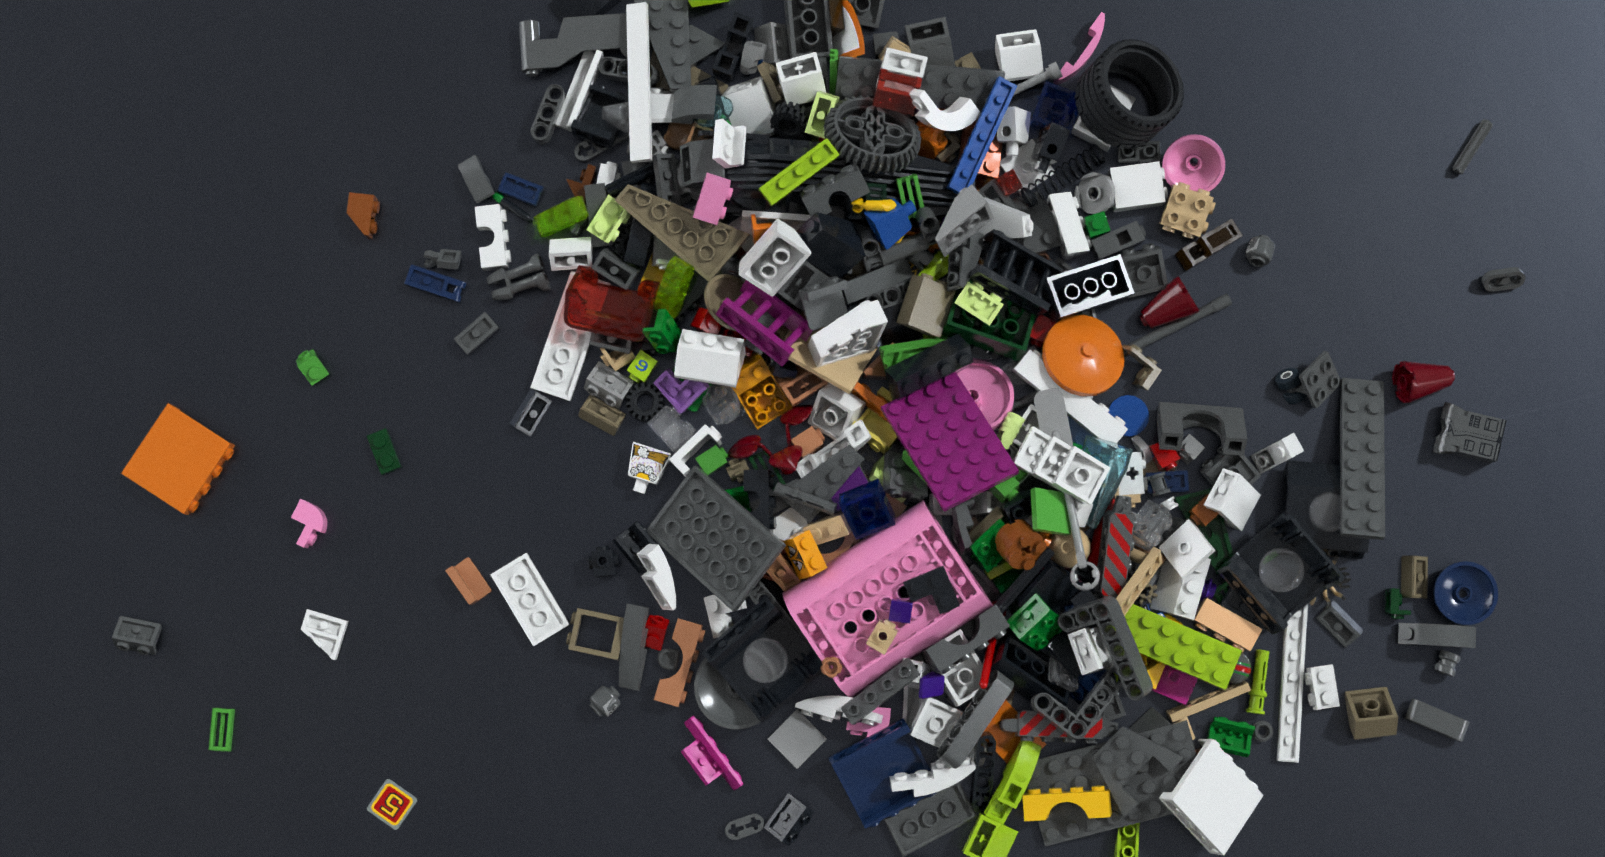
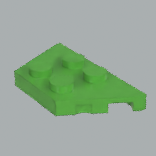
(898, 352)

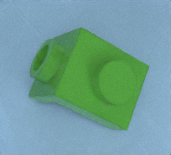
(311, 366)

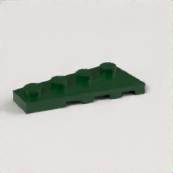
(1214, 531)

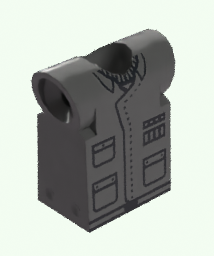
(1469, 434)

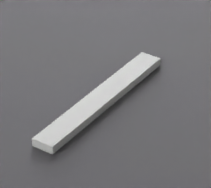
(639, 82)
(1292, 687)

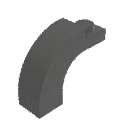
(1437, 635)

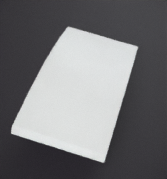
(1061, 465)

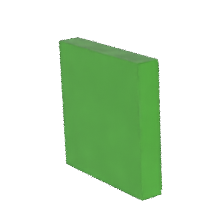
(1049, 512)

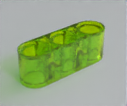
(561, 216)
(674, 286)

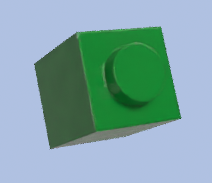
(1096, 225)

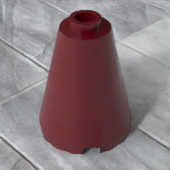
(1169, 305)
(1420, 379)

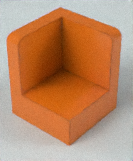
(758, 229)

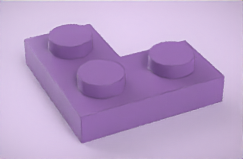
(679, 394)

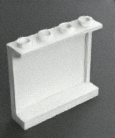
(1213, 798)

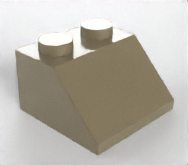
(1371, 713)

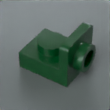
(1393, 600)

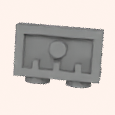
(608, 385)

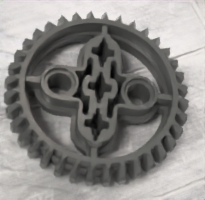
(872, 135)

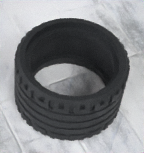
(1154, 76)

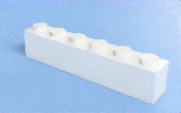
(1081, 409)

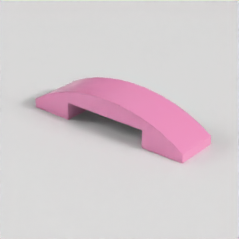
(1095, 31)

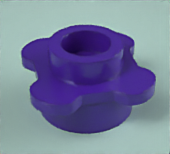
(1208, 590)

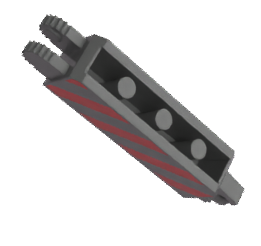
(1116, 547)
(1030, 725)

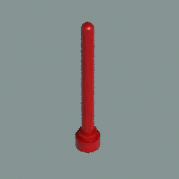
(988, 660)

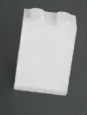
(751, 106)

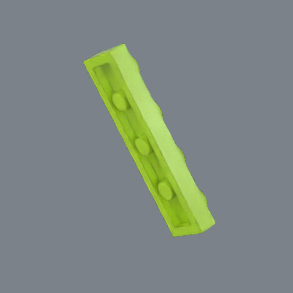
(799, 172)

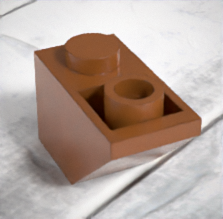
(362, 210)

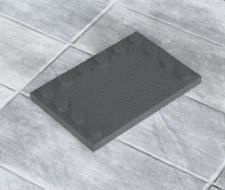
(715, 538)

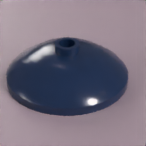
(1479, 590)

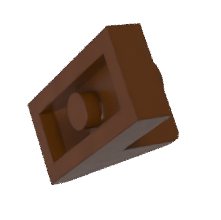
(587, 177)

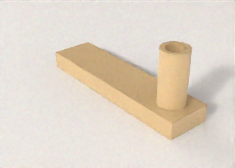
(1149, 565)
(1208, 700)

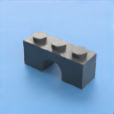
(848, 180)

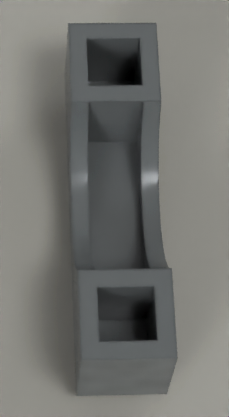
(987, 625)

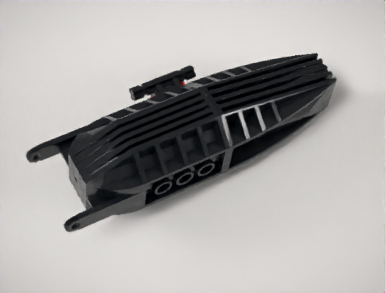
(769, 156)

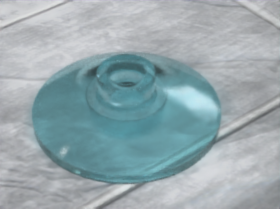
(723, 110)

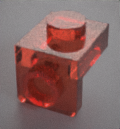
(1009, 182)

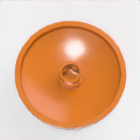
(1083, 355)

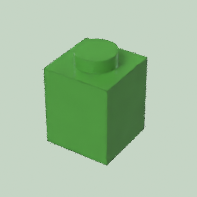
(712, 460)

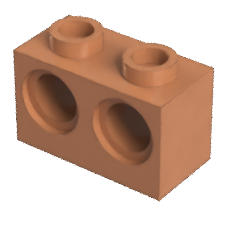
(810, 441)

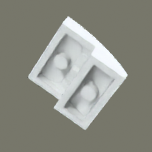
(903, 64)

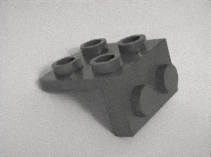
(824, 302)

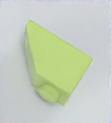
(821, 107)

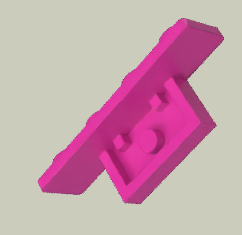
(706, 757)

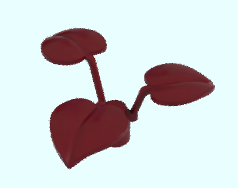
(784, 459)

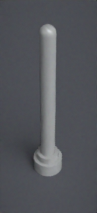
(1051, 72)

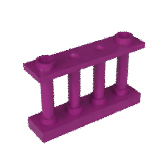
(758, 334)

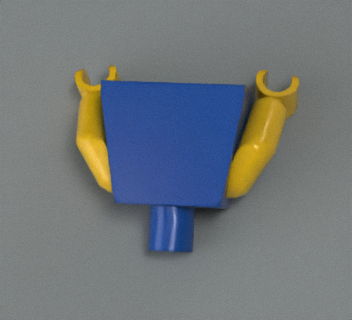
(886, 218)

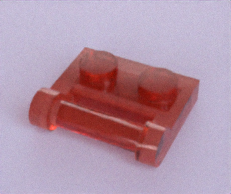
(893, 98)

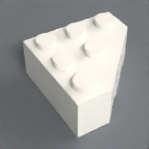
(849, 334)

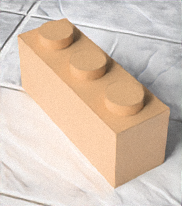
(1226, 625)

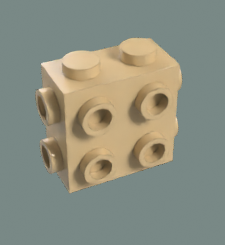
(1187, 210)

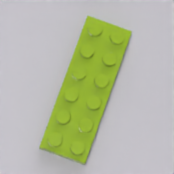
(1182, 647)

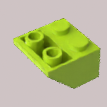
(989, 838)

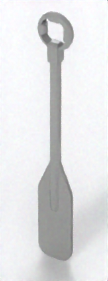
(1054, 422)

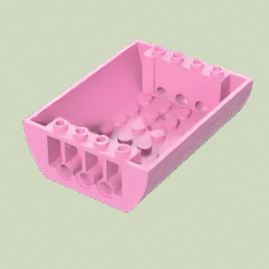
(868, 579)

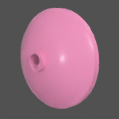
(1205, 173)

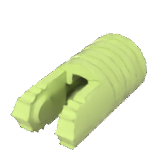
(1010, 429)

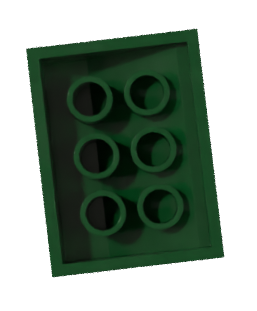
(1005, 336)

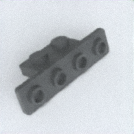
(880, 691)

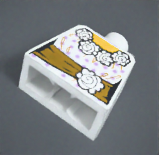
(647, 466)

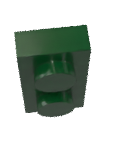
(384, 451)

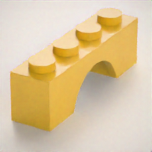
(1094, 802)

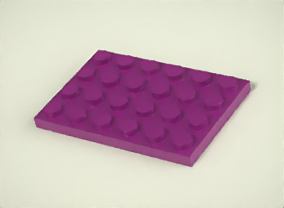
(950, 441)

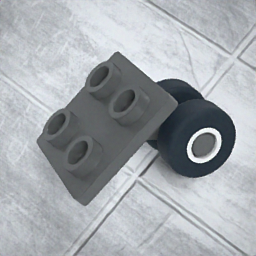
(1316, 381)

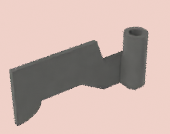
(574, 37)

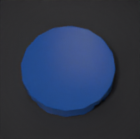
(1132, 411)

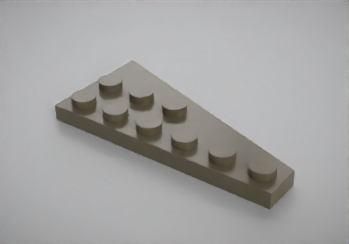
(695, 241)

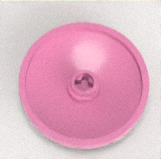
(990, 390)

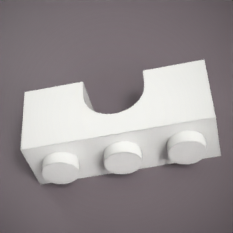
(495, 255)

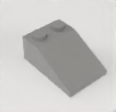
(965, 217)

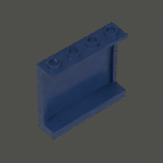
(866, 772)

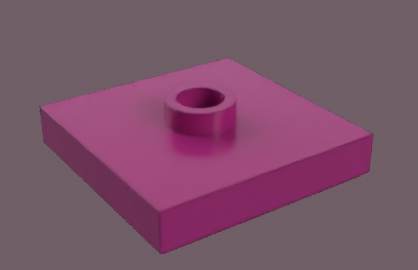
(1176, 685)

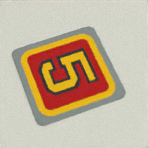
(392, 804)

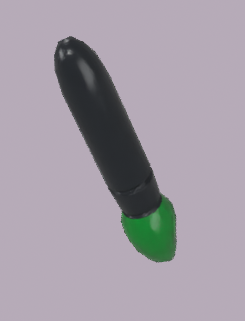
(499, 198)

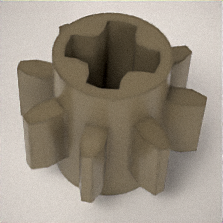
(736, 469)
(1143, 598)

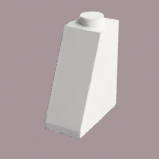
(1008, 220)

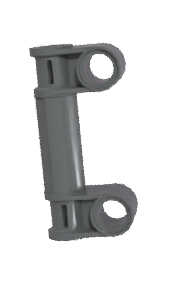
(908, 246)

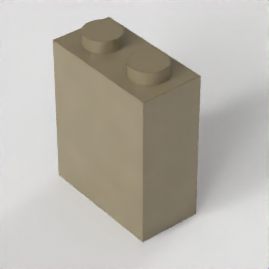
(926, 305)

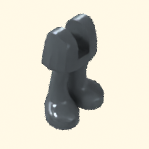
(538, 280)

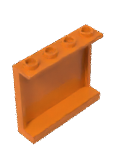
(178, 460)

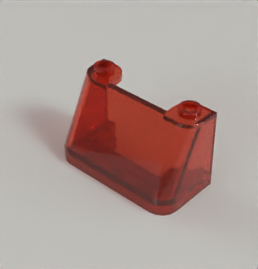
(608, 308)

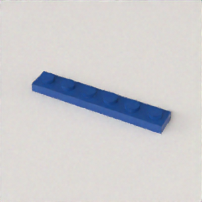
(982, 135)

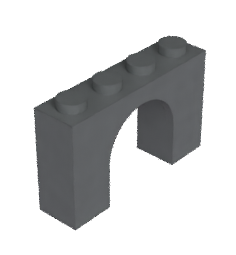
(1224, 421)

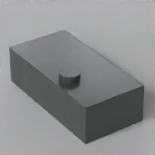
(808, 28)

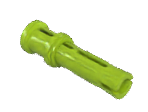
(1258, 691)

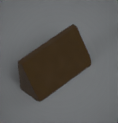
(836, 17)

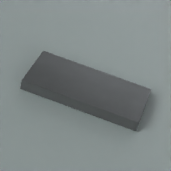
(930, 819)

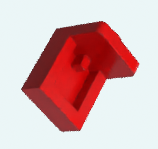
(656, 632)

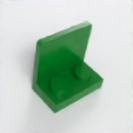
(985, 548)
(1035, 623)

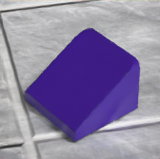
(900, 611)
(931, 685)

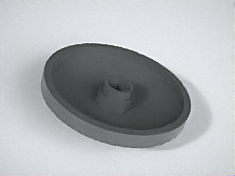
(720, 701)

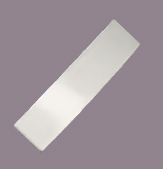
(855, 436)

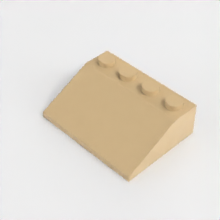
(841, 374)

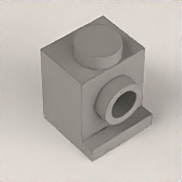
(1190, 449)

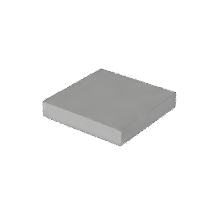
(797, 738)

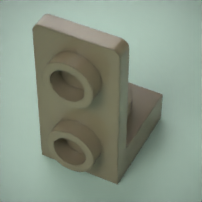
(1150, 371)

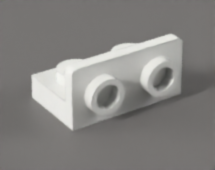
(729, 144)
(1322, 687)

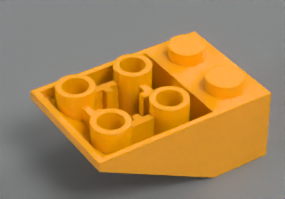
(760, 392)

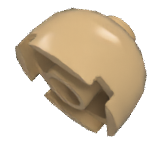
(1065, 551)

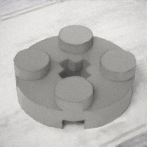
(1105, 196)

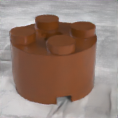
(1019, 544)

